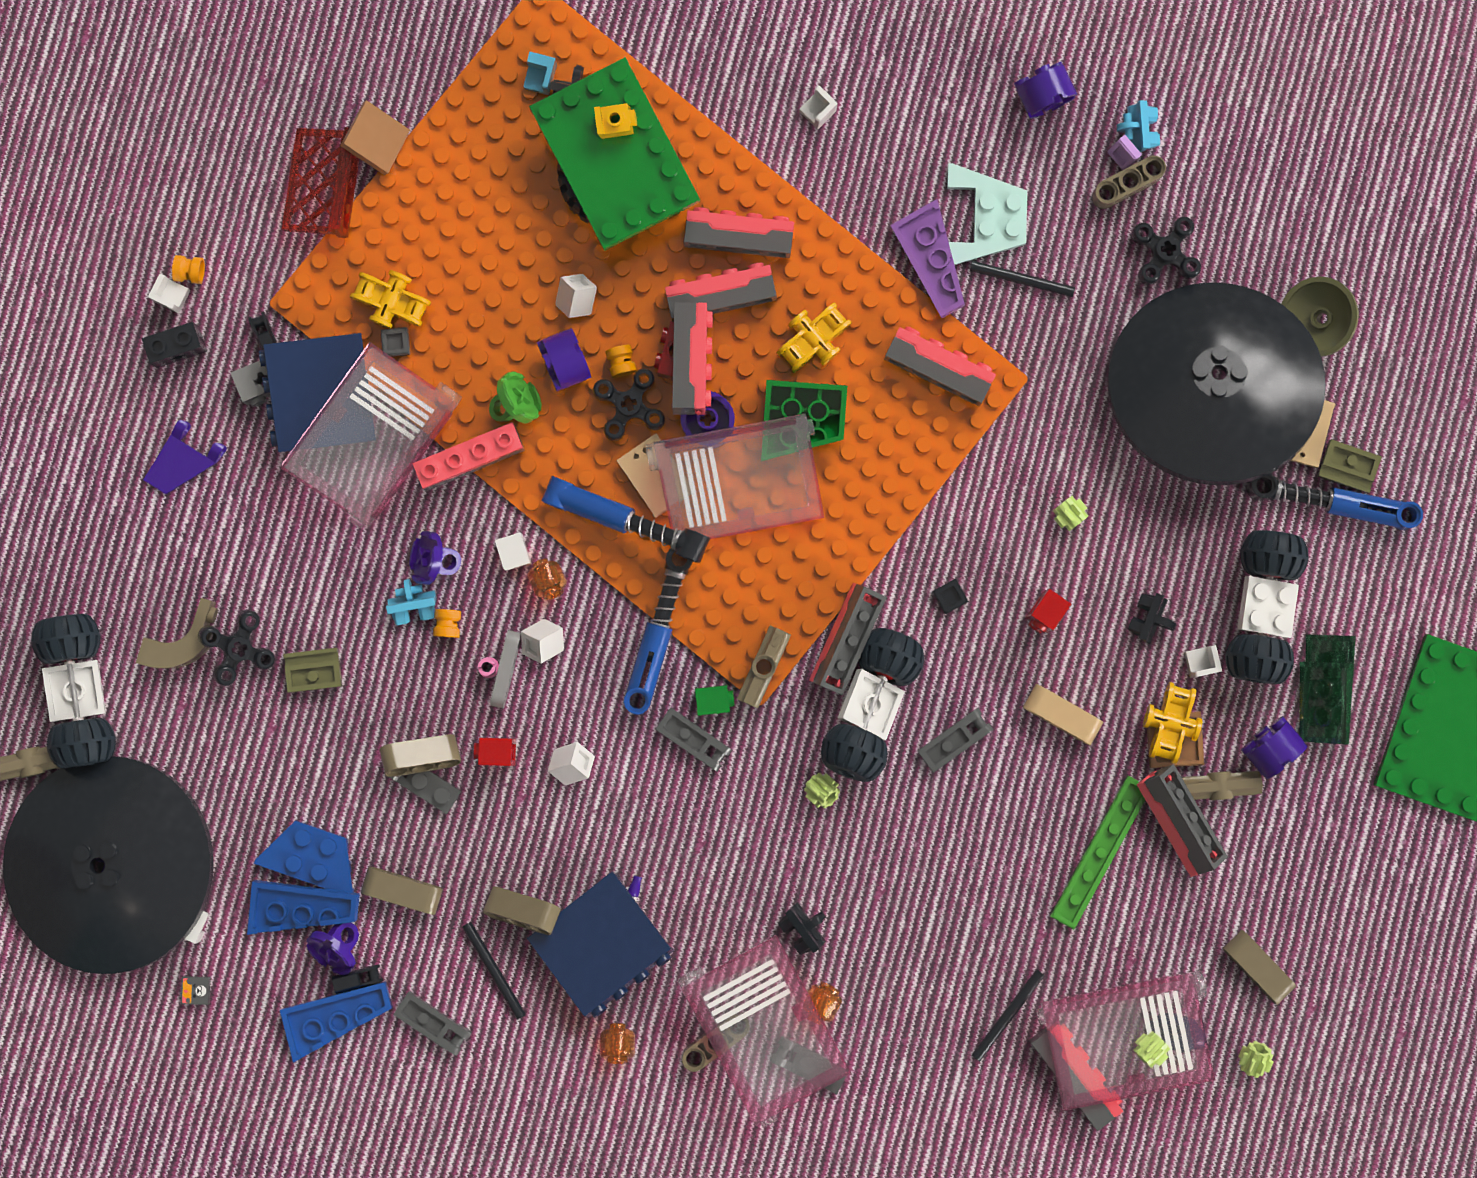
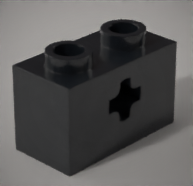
(174, 344)

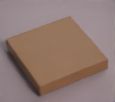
(375, 137)
(1191, 752)

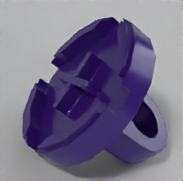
(427, 558)
(331, 950)

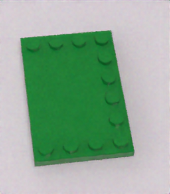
(618, 180)
(1435, 732)

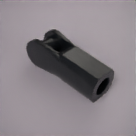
(265, 337)
(354, 979)

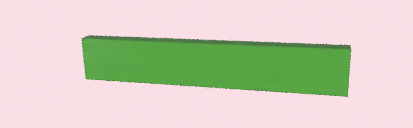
(1099, 854)

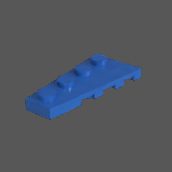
(294, 906)
(325, 1019)

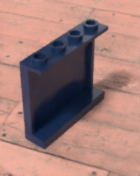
(302, 380)
(601, 946)

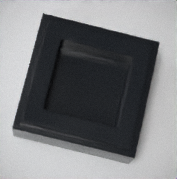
(950, 596)

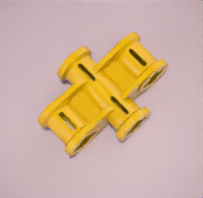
(390, 299)
(814, 337)
(1170, 732)

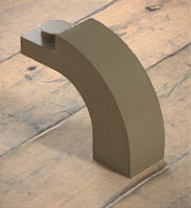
(181, 652)

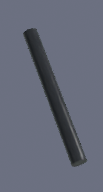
(1023, 279)
(494, 970)
(1008, 1015)

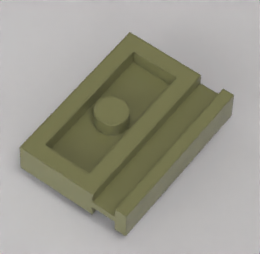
(1349, 466)
(312, 670)

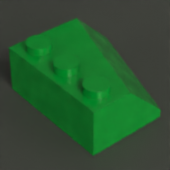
(820, 402)

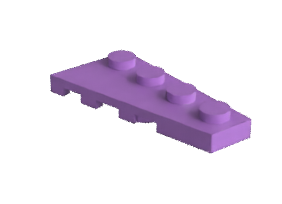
(928, 249)

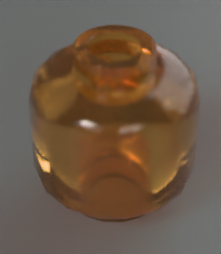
(547, 579)
(826, 1000)
(617, 1044)

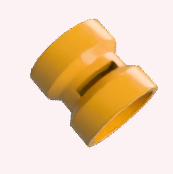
(188, 269)
(621, 361)
(447, 623)

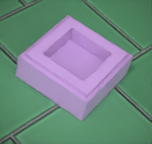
(1124, 152)

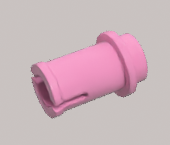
(493, 672)

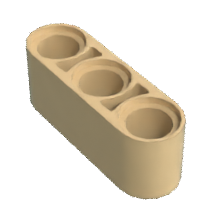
(1063, 714)

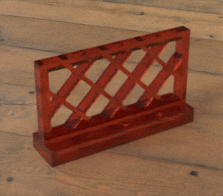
(343, 188)

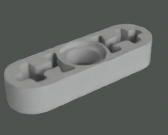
(506, 669)

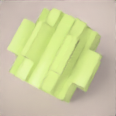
(1070, 513)
(822, 790)
(1151, 1049)
(1256, 1059)

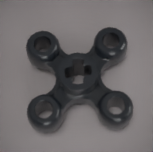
(1171, 243)
(622, 414)
(246, 651)

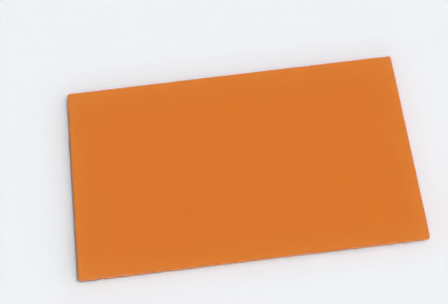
(489, 235)

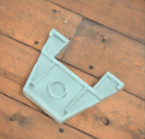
(998, 214)

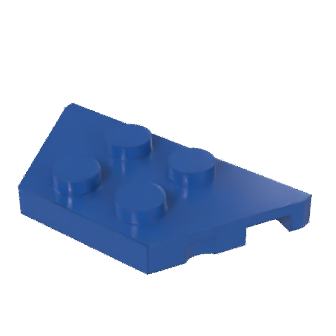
(310, 856)

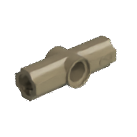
(771, 650)
(26, 763)
(1224, 785)

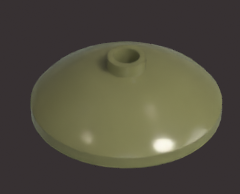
(1323, 296)

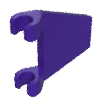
(179, 461)

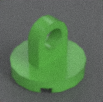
(518, 399)

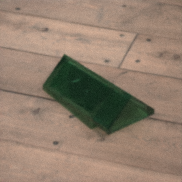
(1326, 688)

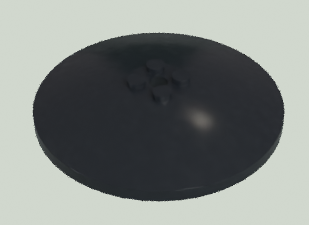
(1206, 425)
(153, 872)

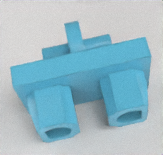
(1137, 125)
(399, 606)

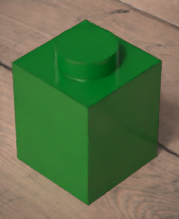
(714, 700)

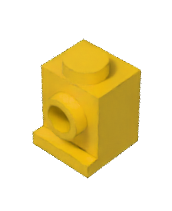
(624, 127)

